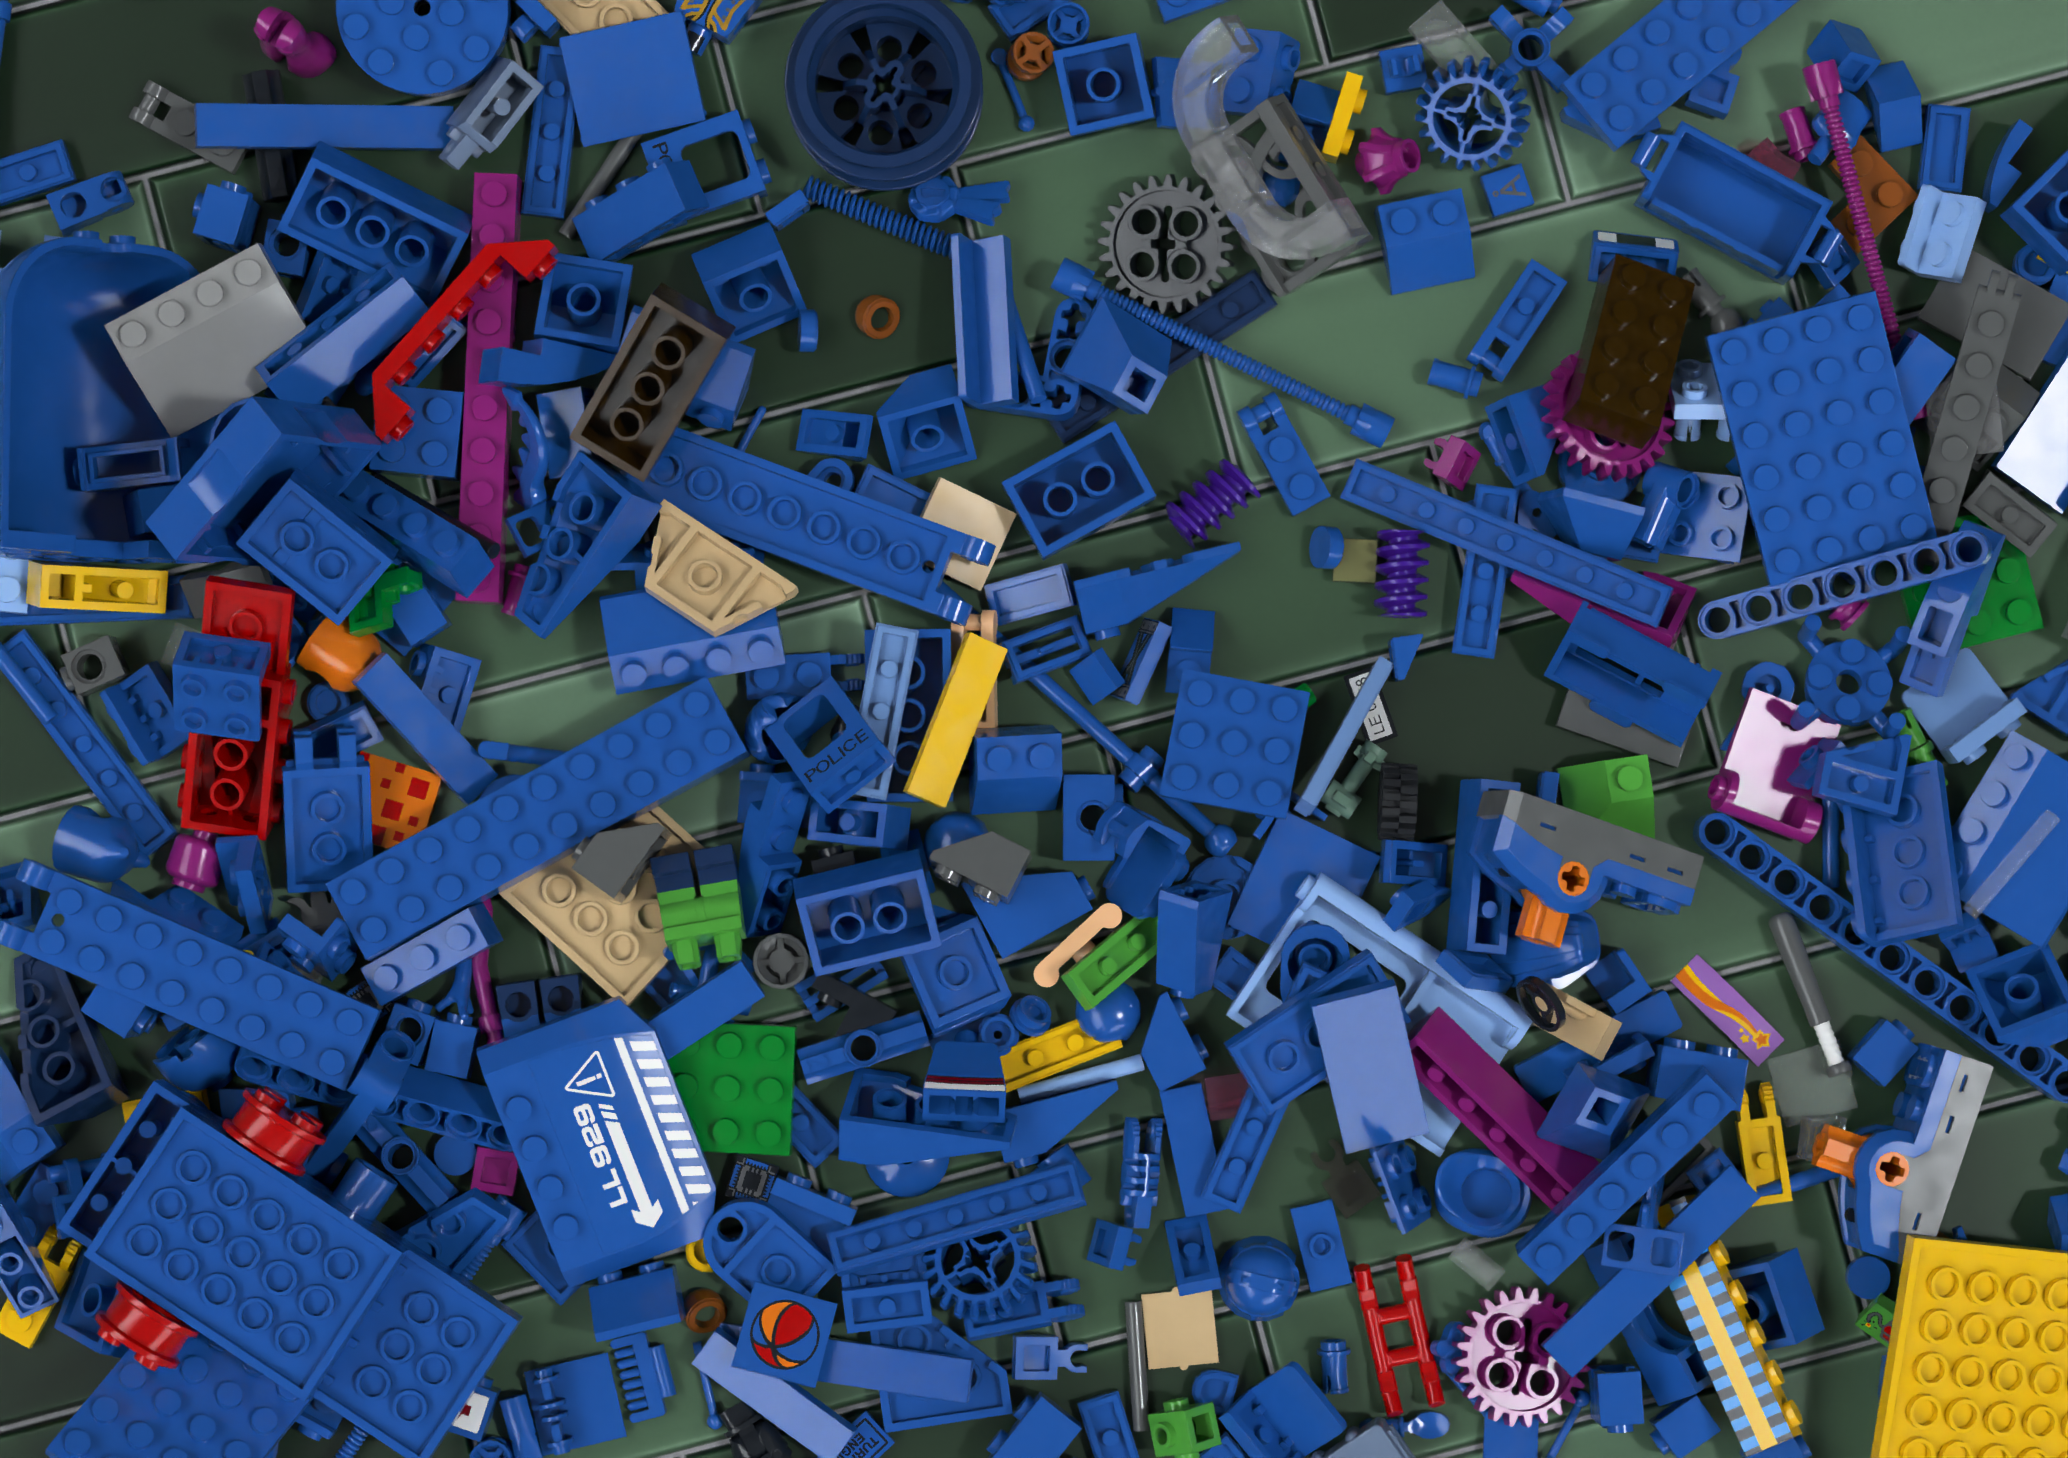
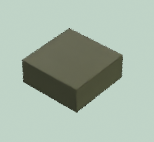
(1357, 562)

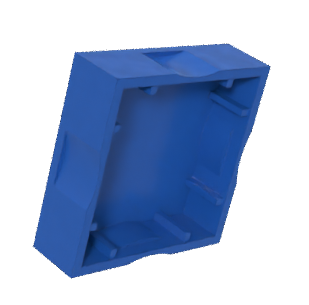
(249, 465)

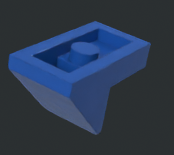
(1315, 109)
(834, 434)
(1189, 644)
(1192, 1255)

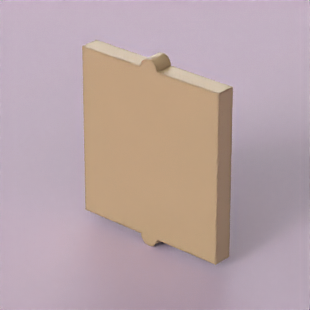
(1179, 1329)

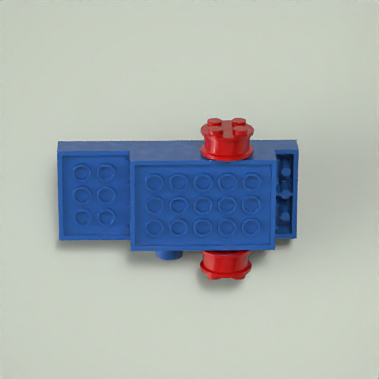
(295, 1279)

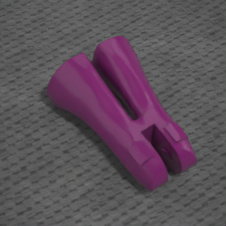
(284, 35)

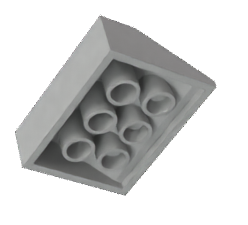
(205, 337)

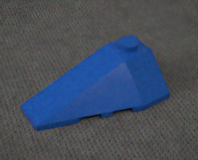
(590, 532)
(1125, 595)
(21, 1141)

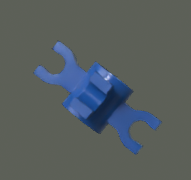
(1515, 33)

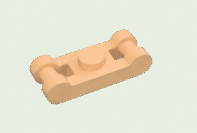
(1076, 944)

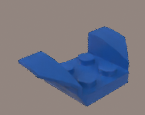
(957, 980)

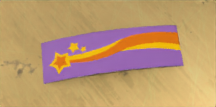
(1727, 1010)

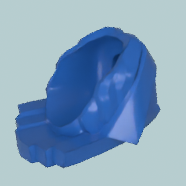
(1555, 966)

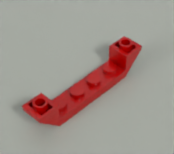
(527, 257)

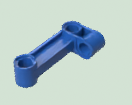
(371, 1087)

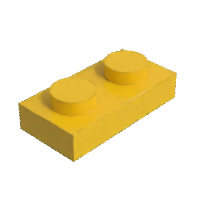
(1349, 101)

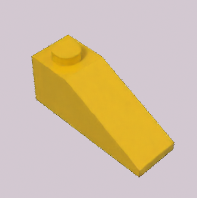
(96, 587)

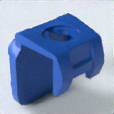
(1147, 860)

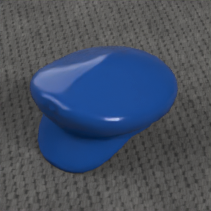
(1480, 1194)

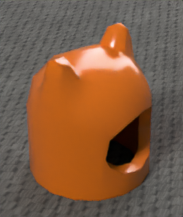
(338, 654)

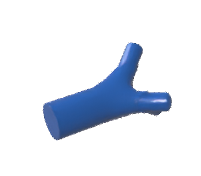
(460, 991)

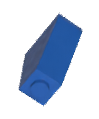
(1035, 909)
(1190, 936)

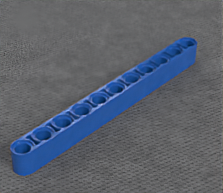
(1910, 961)

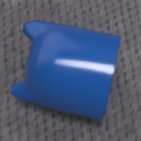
(96, 846)

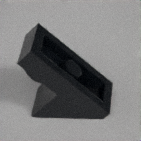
(863, 1009)

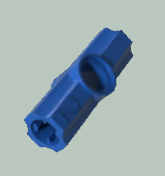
(835, 1057)
(421, 1177)

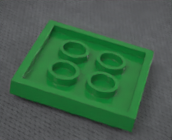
(2008, 604)
(740, 1087)

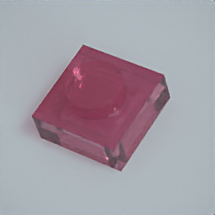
(1224, 1095)

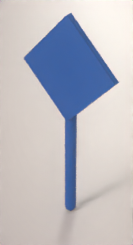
(1501, 1439)

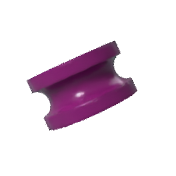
(1848, 614)

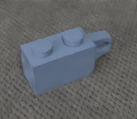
(489, 111)

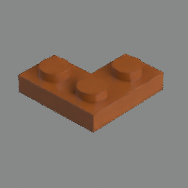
(1883, 191)

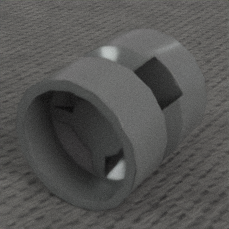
(781, 960)

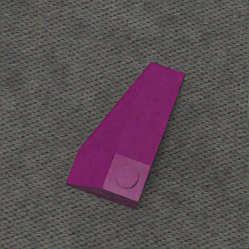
(1567, 604)

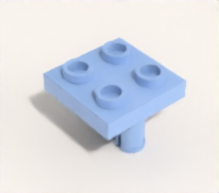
(1695, 397)

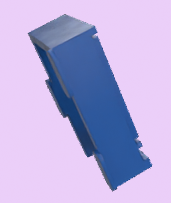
(1619, 694)

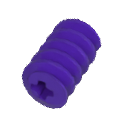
(1210, 501)
(1401, 573)

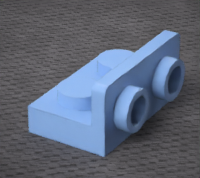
(1941, 234)

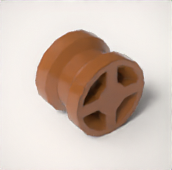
(1036, 49)

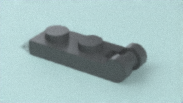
(180, 126)

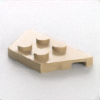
(709, 576)

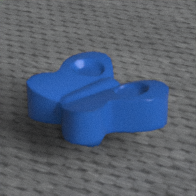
(1444, 1349)

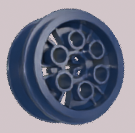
(826, 43)

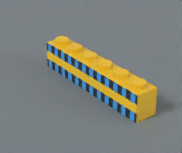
(1732, 1347)

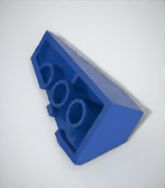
(886, 1127)

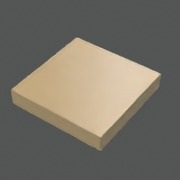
(971, 515)

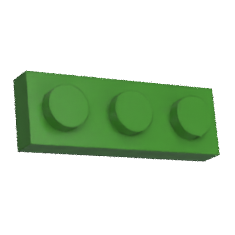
(1112, 961)

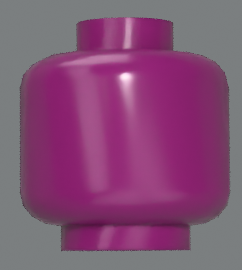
(194, 861)

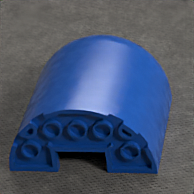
(73, 391)

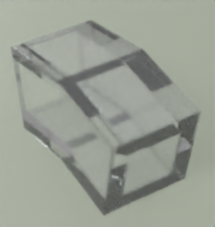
(1476, 1264)

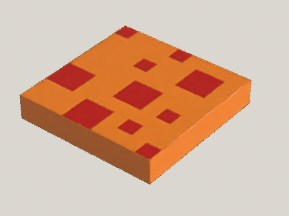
(400, 799)

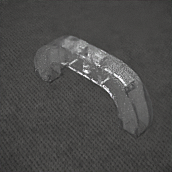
(1228, 168)

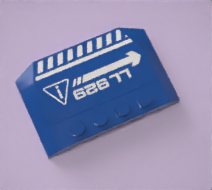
(601, 1138)

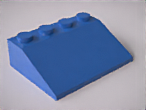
(2002, 809)

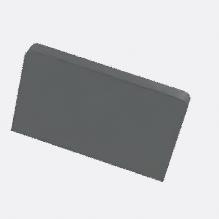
(2009, 513)

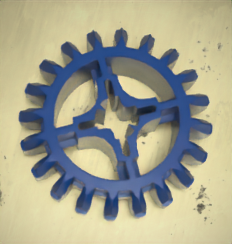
(1490, 116)
(965, 1275)

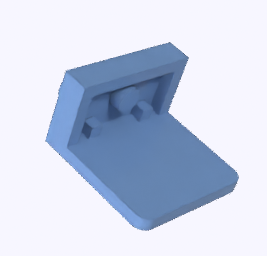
(1967, 712)

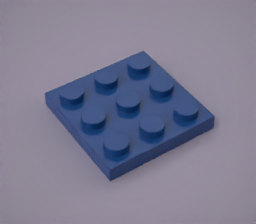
(1234, 744)

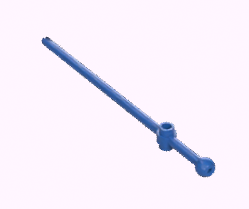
(1139, 767)

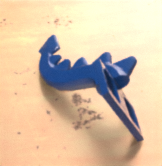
(531, 474)
(1644, 1234)

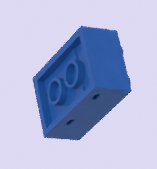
(317, 546)

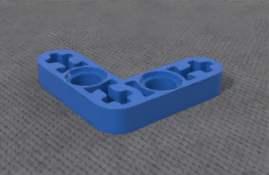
(1052, 378)

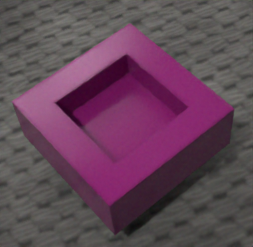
(495, 1171)

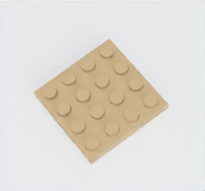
(606, 938)

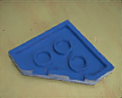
(988, 1389)

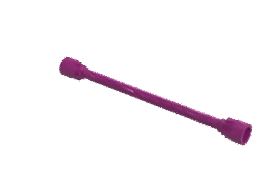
(1825, 86)

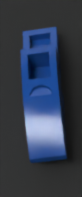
(1946, 616)
(768, 856)

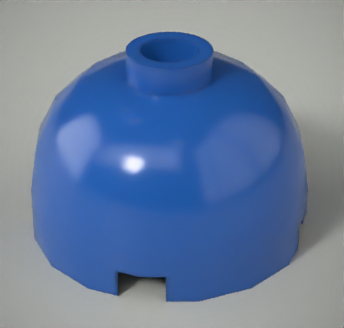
(197, 1060)

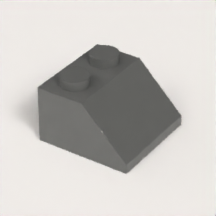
(619, 857)

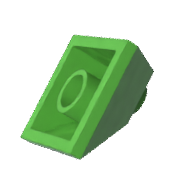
(1612, 791)

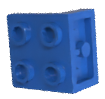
(219, 685)

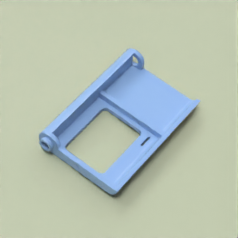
(1486, 1016)

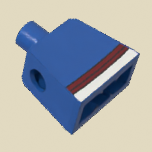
(965, 1081)

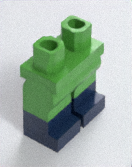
(701, 920)

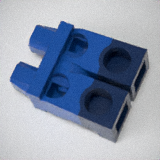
(521, 1002)

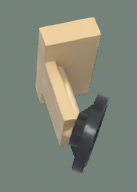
(1567, 1017)

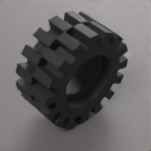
(1397, 801)

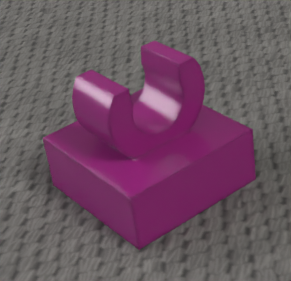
(1455, 462)

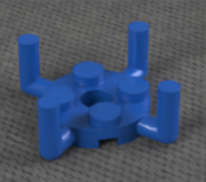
(1851, 659)

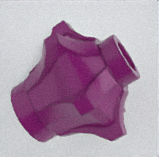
(1386, 159)

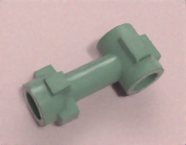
(1341, 798)

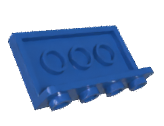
(1904, 863)

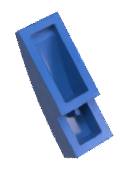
(540, 363)

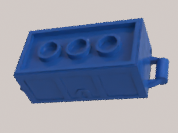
(1733, 203)

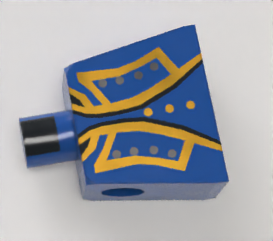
(715, 19)

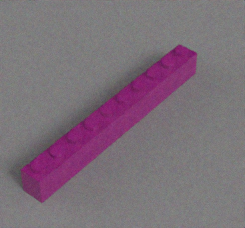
(486, 411)

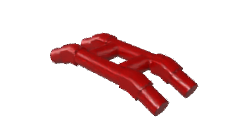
(1387, 1359)

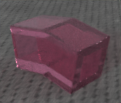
(1770, 156)

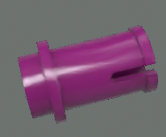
(1798, 133)
(515, 587)

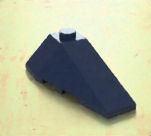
(63, 1053)

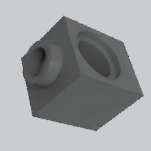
(113, 666)

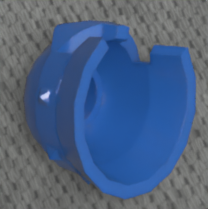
(1259, 1278)

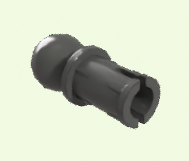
(1708, 302)

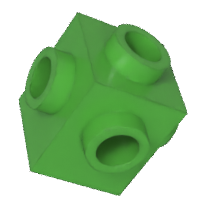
(1184, 1428)

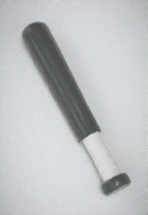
(1805, 983)

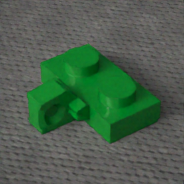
(375, 609)

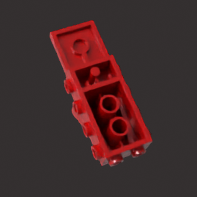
(232, 781)

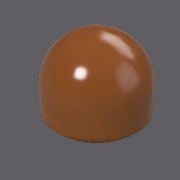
(865, 311)
(695, 1302)

